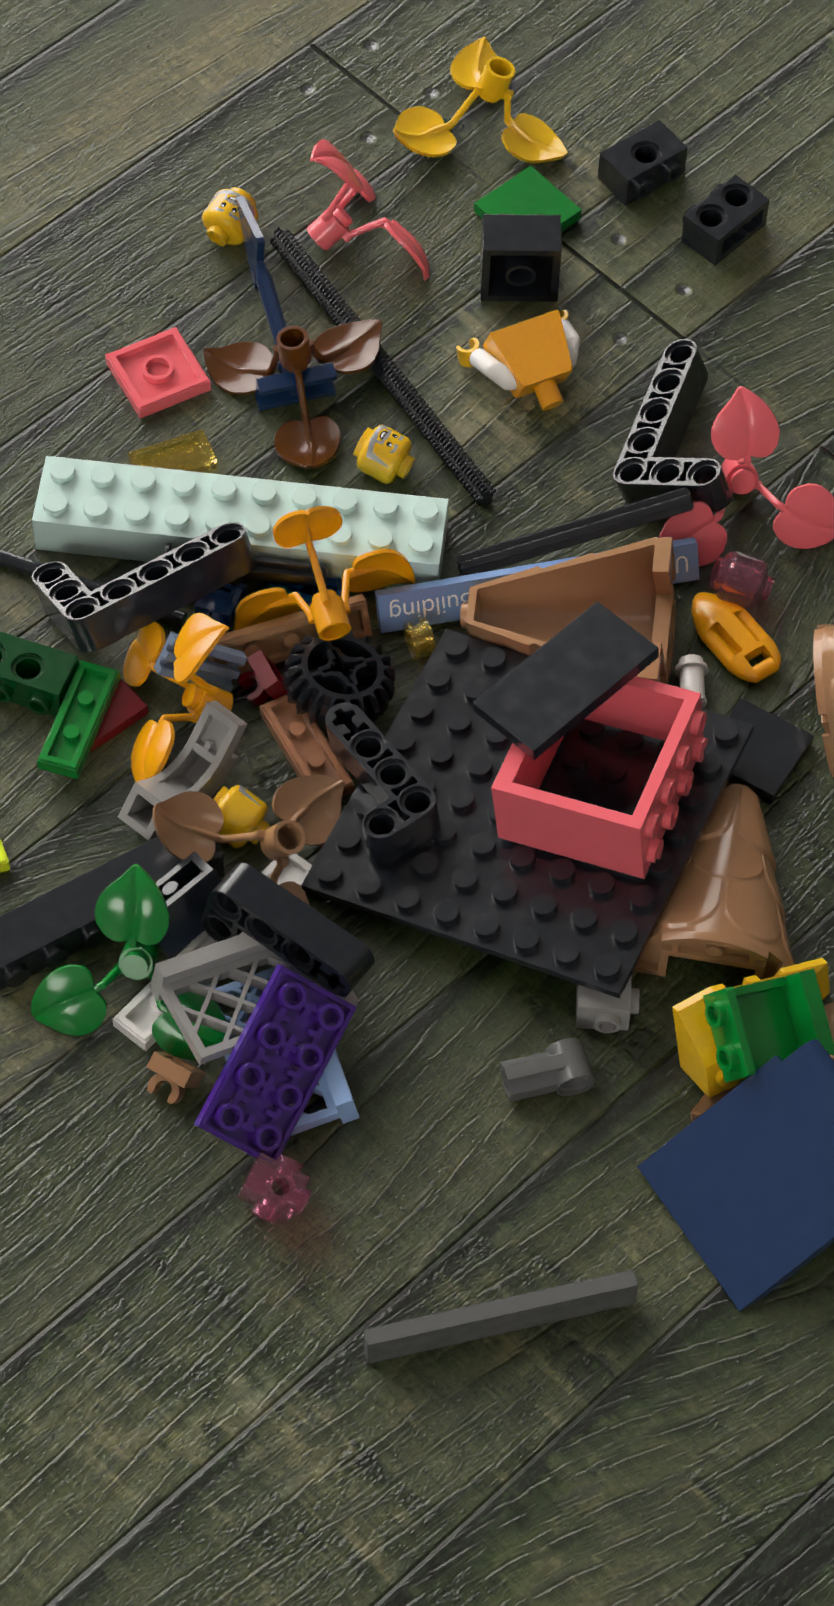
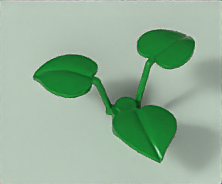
(134, 912)

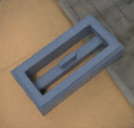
(227, 671)

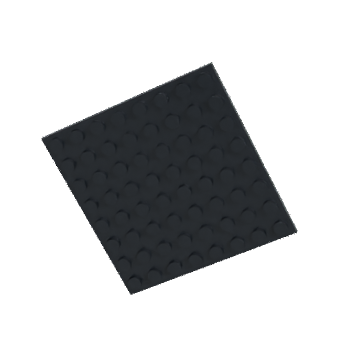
(503, 894)

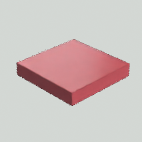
(158, 372)

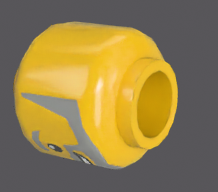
(223, 219)
(384, 454)
(241, 812)

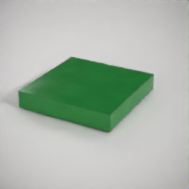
(529, 195)

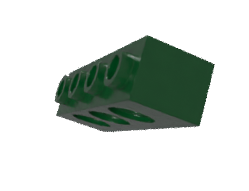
(49, 666)

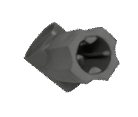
(559, 1069)

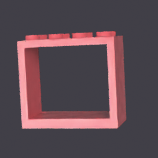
(598, 833)

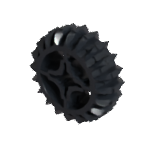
(342, 671)

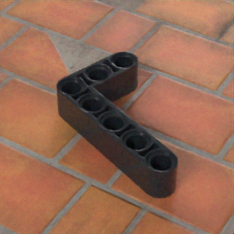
(649, 455)
(146, 593)

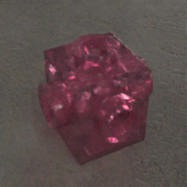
(259, 1193)

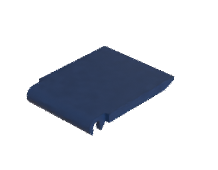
(756, 1175)

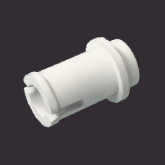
(691, 674)

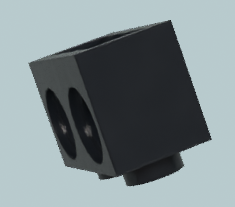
(724, 219)

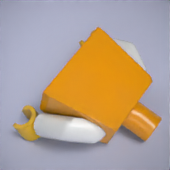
(528, 357)

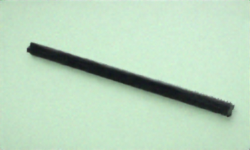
(386, 371)

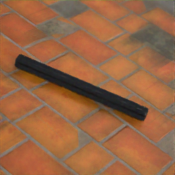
(576, 532)

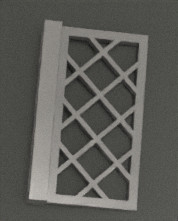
(208, 966)

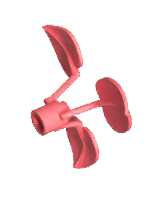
(335, 221)
(741, 431)

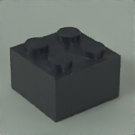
(520, 257)

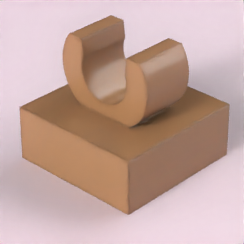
(174, 1071)

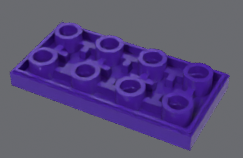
(275, 1064)

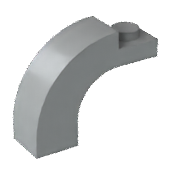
(197, 768)

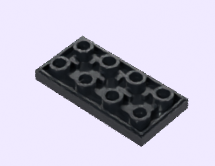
(565, 680)

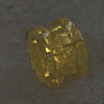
(419, 638)

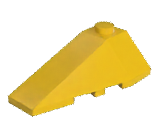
(695, 1035)

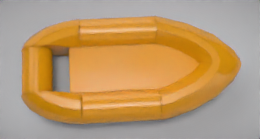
(734, 637)

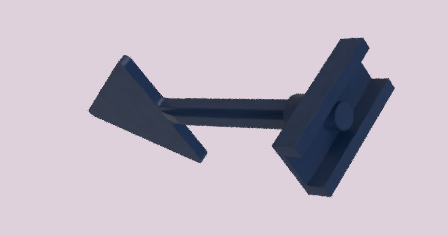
(280, 388)

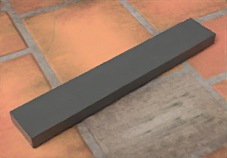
(500, 1316)

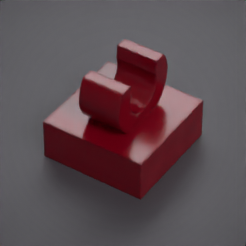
(266, 675)

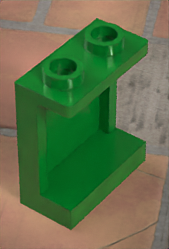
(766, 1021)

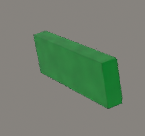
(78, 719)

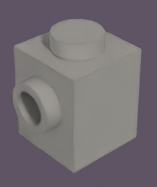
(604, 1011)

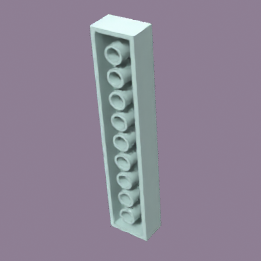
(139, 509)

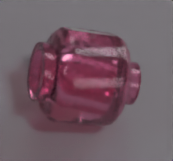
(741, 579)

